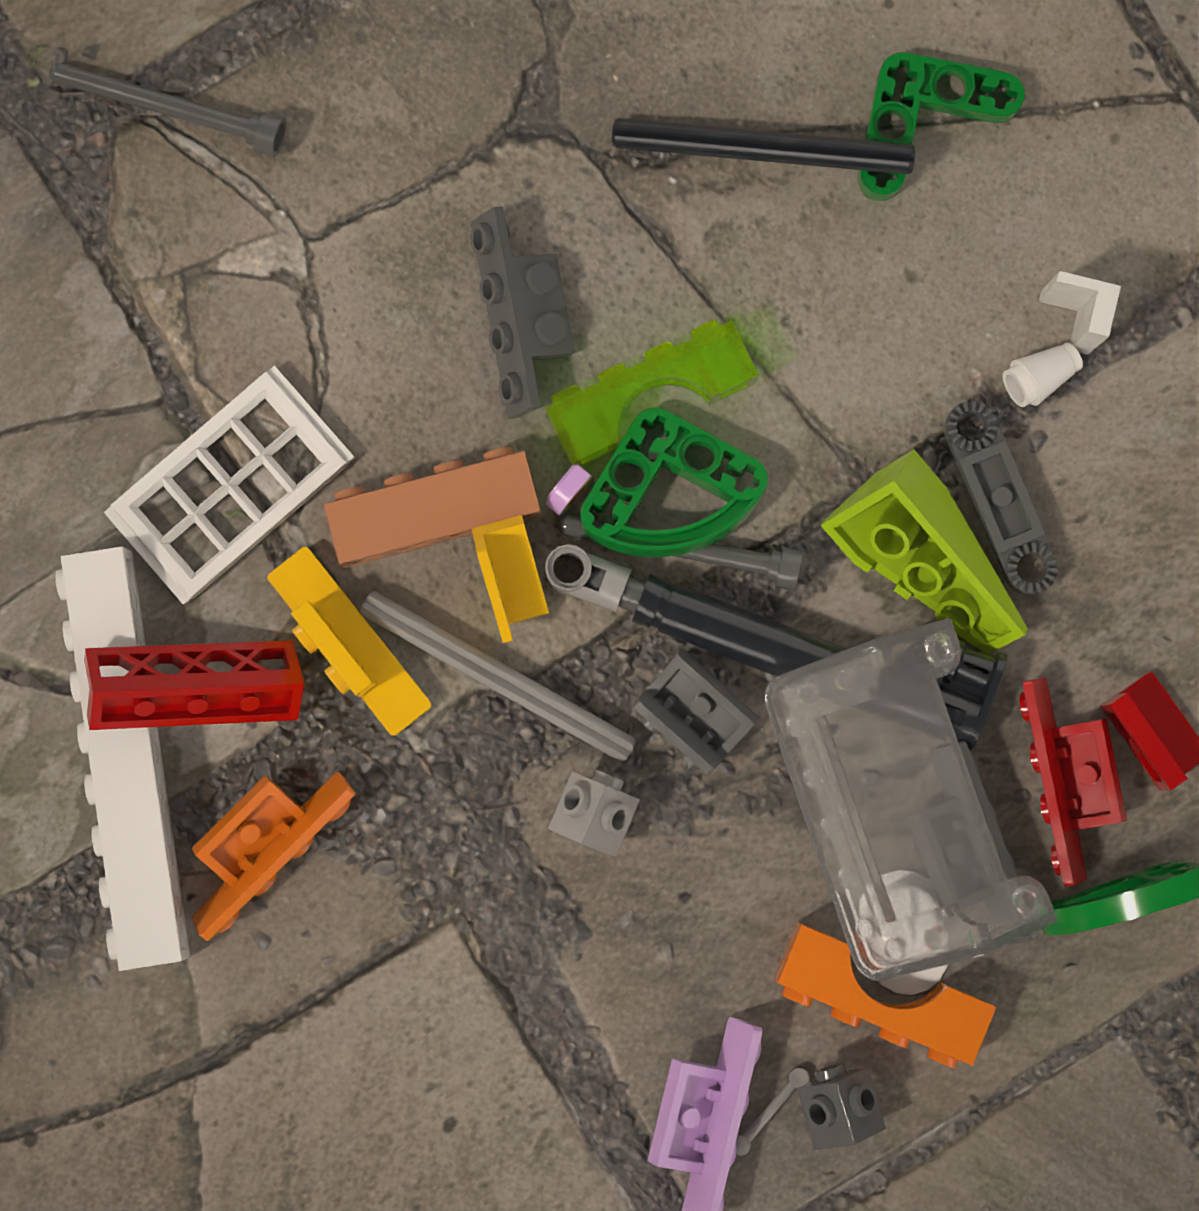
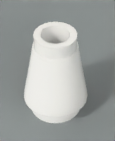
(1040, 374)

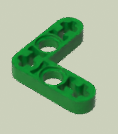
(924, 95)

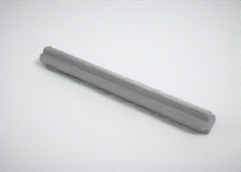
(498, 676)

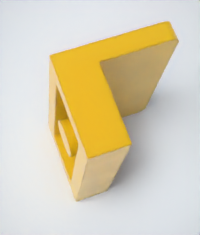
(509, 573)

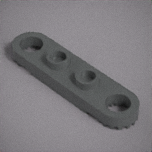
(1000, 498)

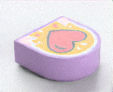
(568, 489)

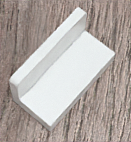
(1094, 305)

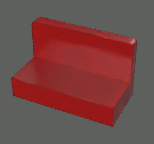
(1154, 731)

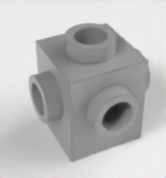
(594, 812)

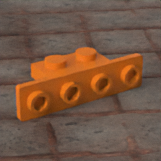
(258, 840)

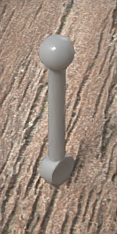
(797, 1077)

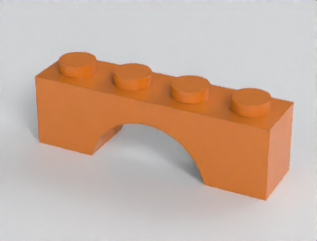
(943, 1020)

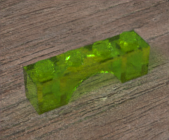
(709, 365)

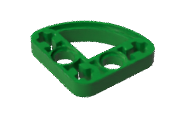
(671, 455)
(1126, 898)

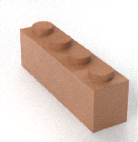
(430, 509)

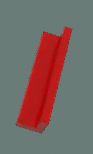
(197, 692)

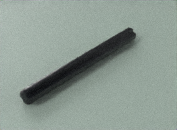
(763, 146)

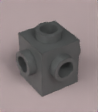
(841, 1107)

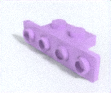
(704, 1114)

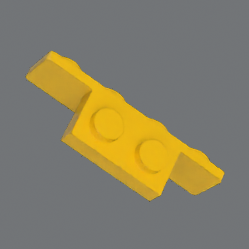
(348, 642)

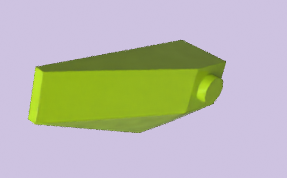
(919, 540)

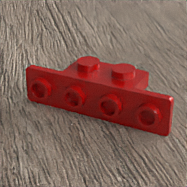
(1076, 778)

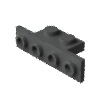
(523, 310)

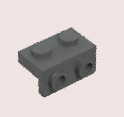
(694, 713)

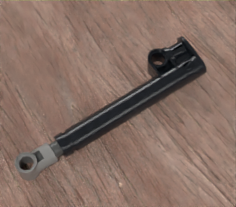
(755, 638)

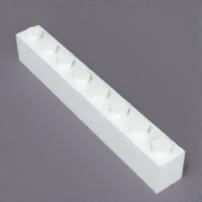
(125, 771)

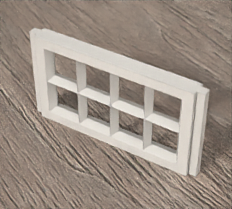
(157, 549)

